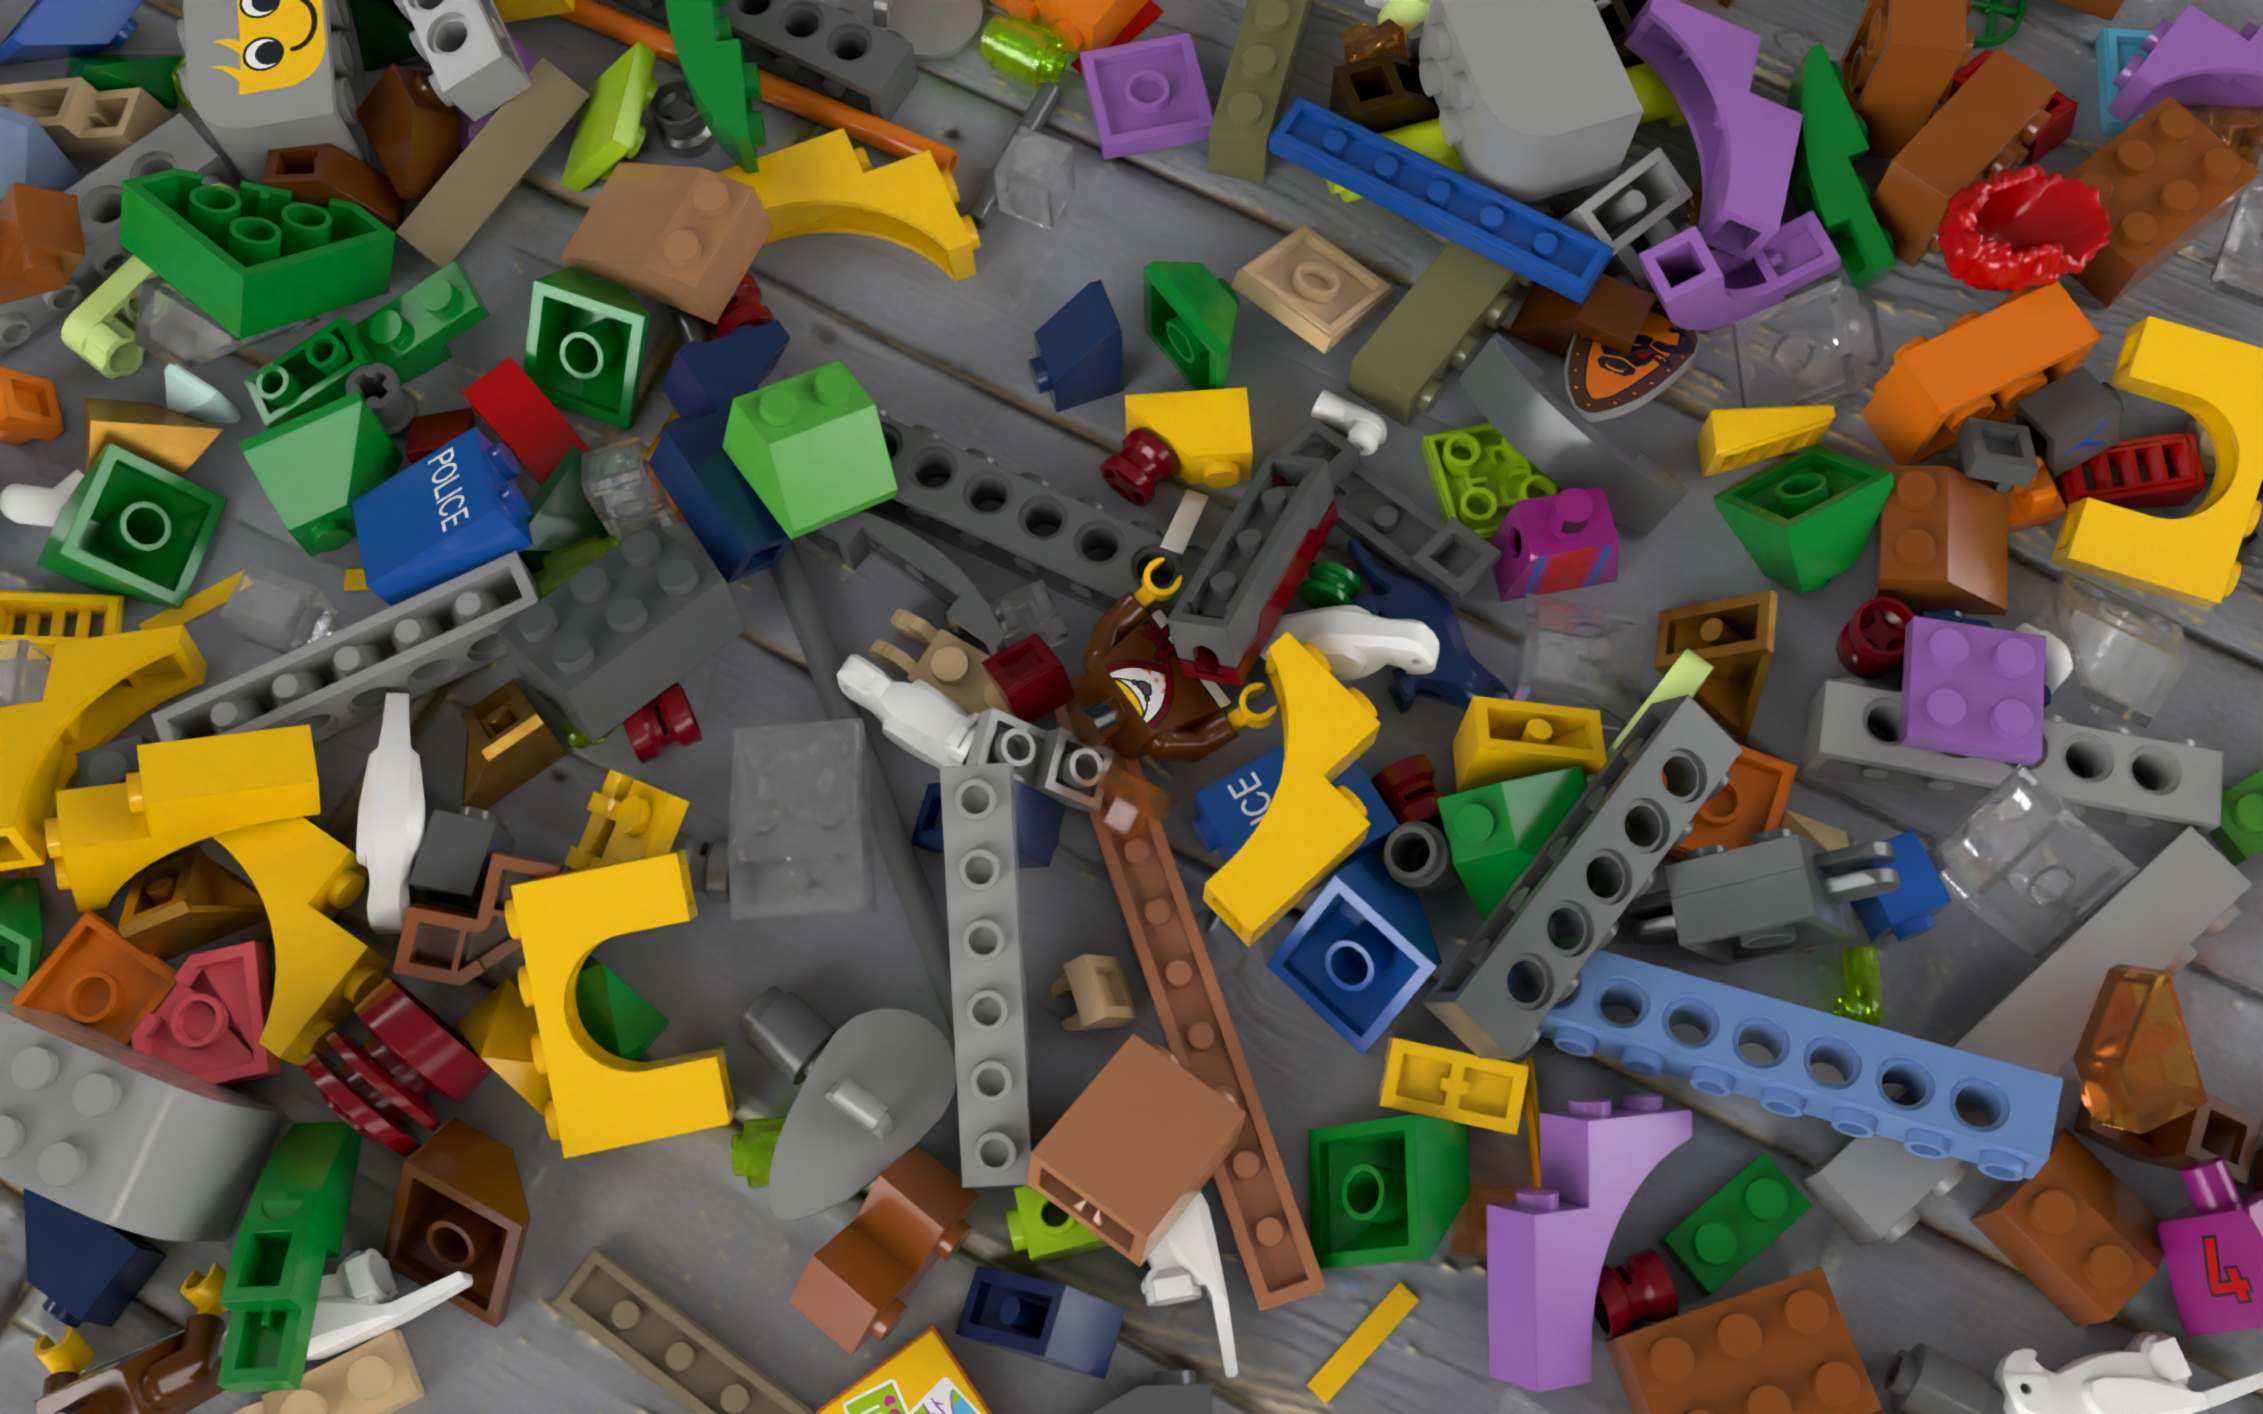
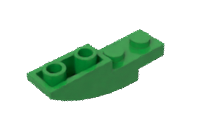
(719, 77)
(1823, 170)
(403, 334)
(281, 1256)

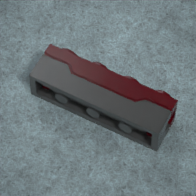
(1253, 569)

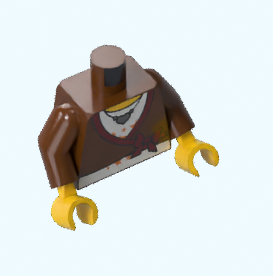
(1139, 692)
(154, 1379)

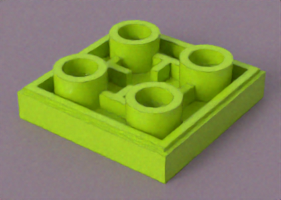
(611, 118)
(1480, 476)

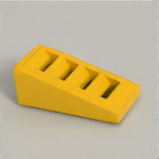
(1756, 434)
(38, 605)

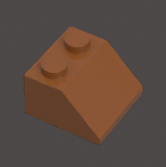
(1942, 542)
(2075, 1233)

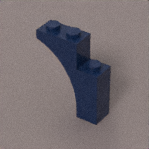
(690, 458)

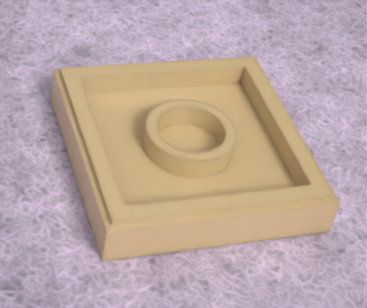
(1313, 288)

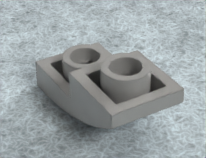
(1042, 759)

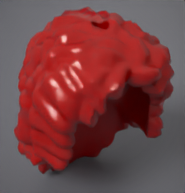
(2021, 229)

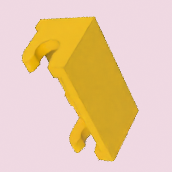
(1453, 1085)

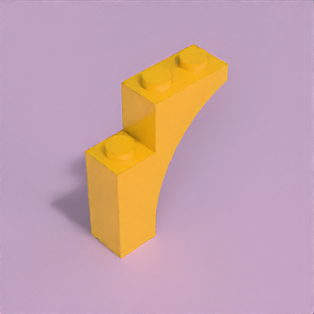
(834, 190)
(88, 699)
(176, 799)
(1309, 820)
(319, 965)

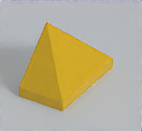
(501, 1036)

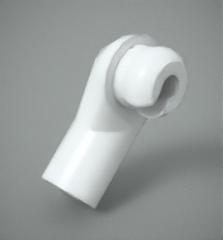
(1362, 426)
(37, 504)

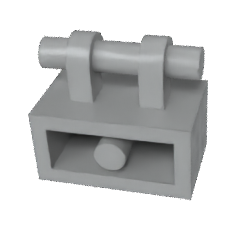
(1631, 207)

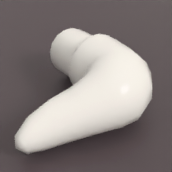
(2057, 657)

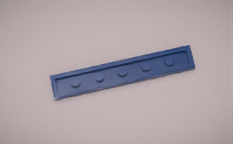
(1441, 199)

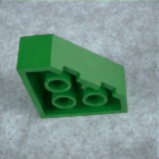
(253, 251)

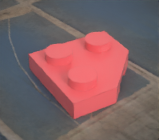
(215, 1017)

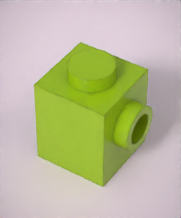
(1047, 1229)

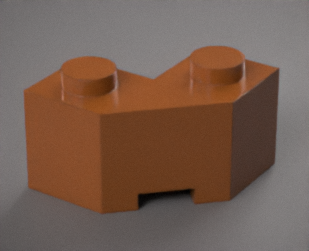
(37, 241)
(460, 944)
(873, 1265)

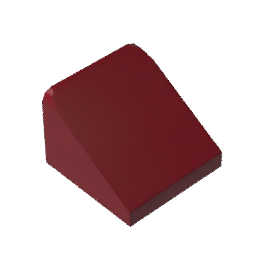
(435, 430)
(1029, 678)

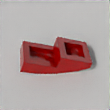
(523, 419)

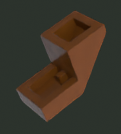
(1608, 316)
(2202, 1134)

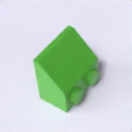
(811, 448)

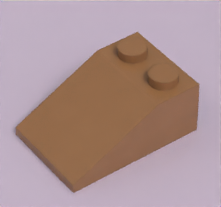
(672, 235)

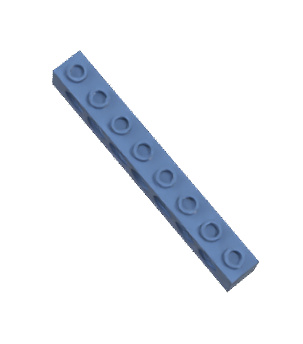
(2015, 1099)

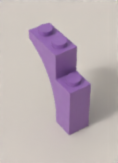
(2193, 63)
(1740, 138)
(1555, 1238)

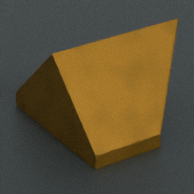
(146, 431)
(1735, 639)
(504, 746)
(187, 904)

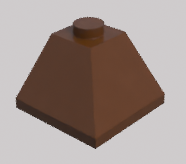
(463, 1213)

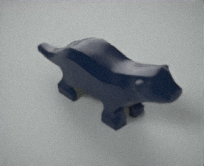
(1457, 671)

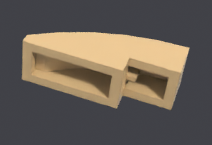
(84, 120)

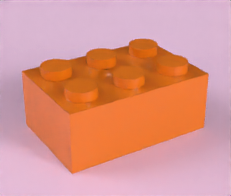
(1977, 371)

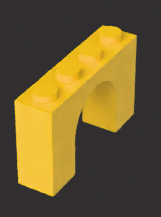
(2192, 555)
(597, 1095)

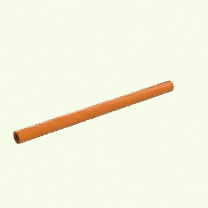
(775, 89)

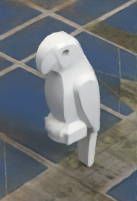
(1361, 642)
(911, 714)
(391, 818)
(1187, 1264)
(357, 1307)
(2139, 1380)

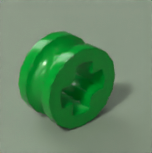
(1329, 585)

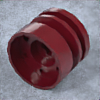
(395, 1068)

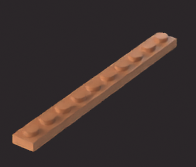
(1204, 1041)

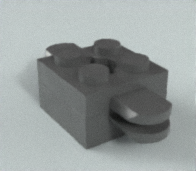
(1763, 897)

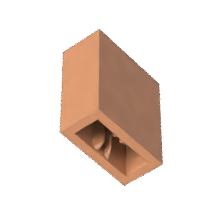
(1136, 1148)

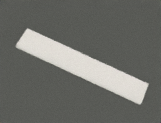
(1184, 521)

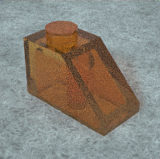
(2137, 1053)

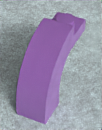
(1714, 289)

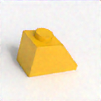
(1202, 431)
(1524, 739)

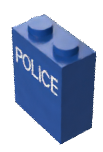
(441, 518)
(1236, 804)

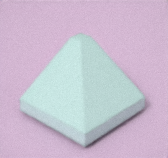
(196, 398)

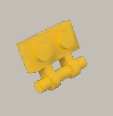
(643, 827)

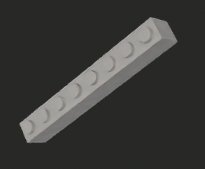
(2040, 1021)

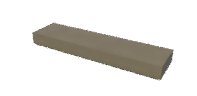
(492, 166)
(667, 1342)

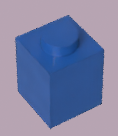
(1911, 907)

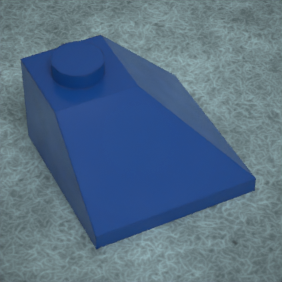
(68, 28)
(1359, 952)

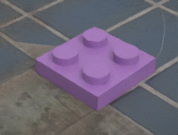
(1146, 95)
(1973, 691)

